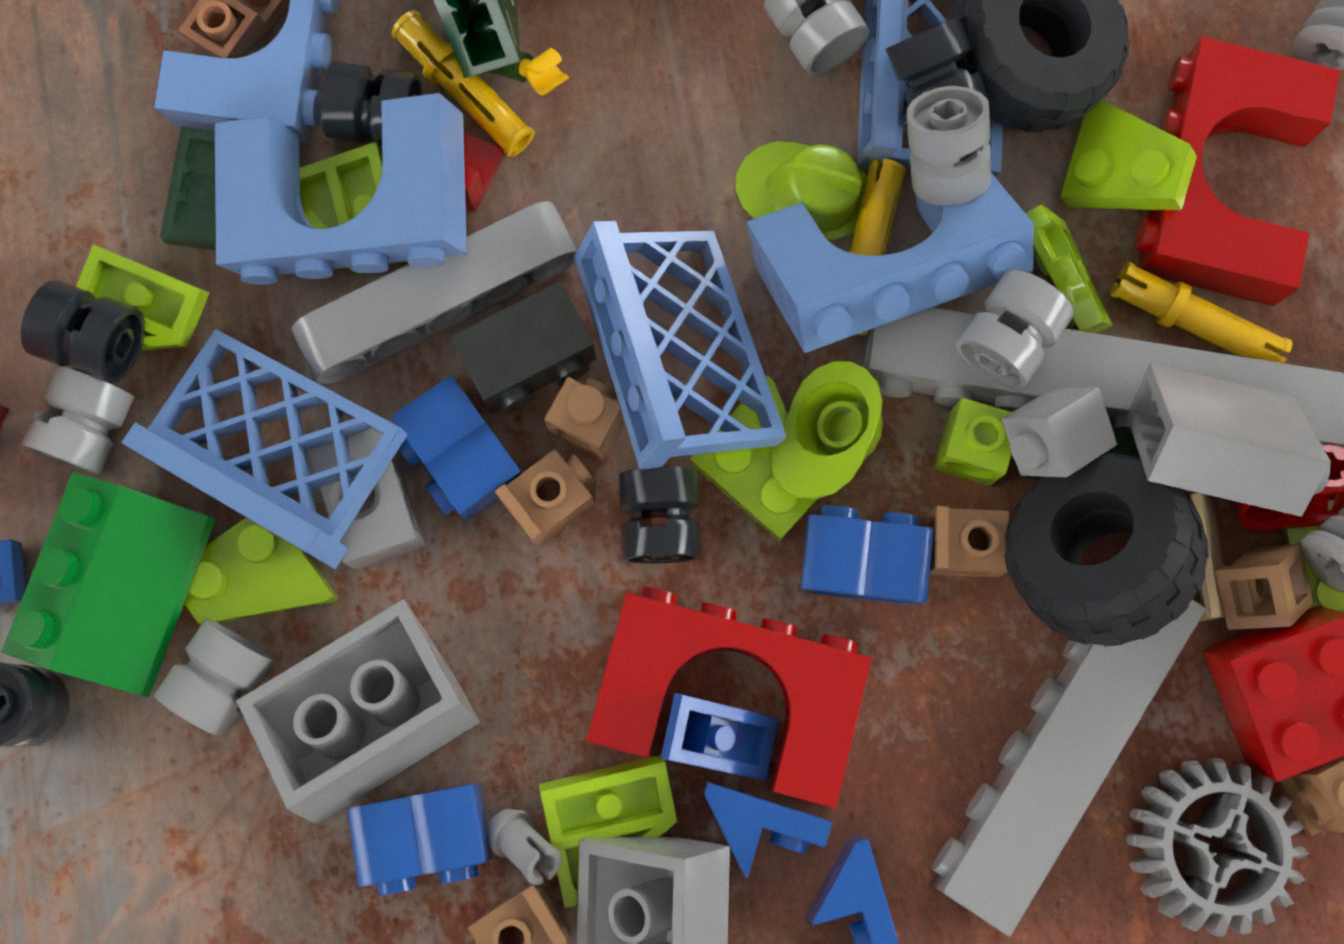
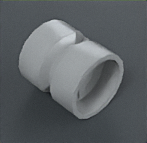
(821, 31)
(949, 145)
(1019, 321)
(78, 420)
(212, 681)

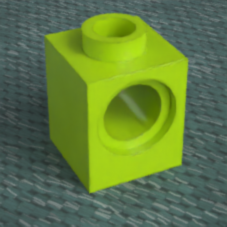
(974, 443)

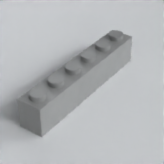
(1054, 772)

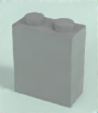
(1227, 440)

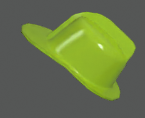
(794, 173)
(828, 430)

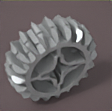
(1206, 871)

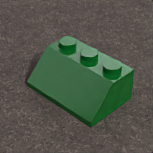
(109, 585)

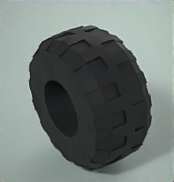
(1038, 89)
(1131, 592)

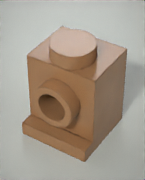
(585, 416)
(546, 518)
(950, 546)
(1265, 588)
(1318, 797)
(530, 912)

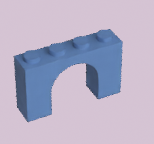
(272, 82)
(411, 218)
(841, 294)

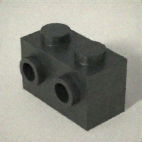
(525, 349)

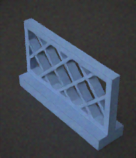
(883, 95)
(635, 361)
(252, 495)

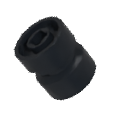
(935, 60)
(354, 99)
(82, 331)
(659, 494)
(31, 705)

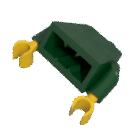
(487, 39)

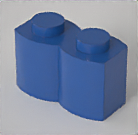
(455, 449)
(867, 558)
(419, 837)

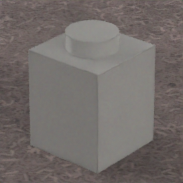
(1059, 432)

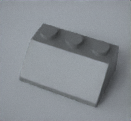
(356, 713)
(652, 891)

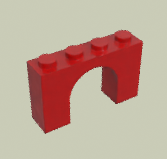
(1249, 92)
(817, 680)

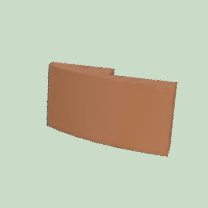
(231, 26)

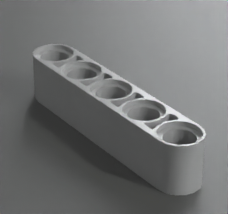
(428, 300)

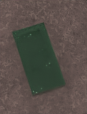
(190, 202)

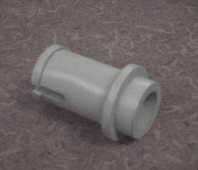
(514, 837)

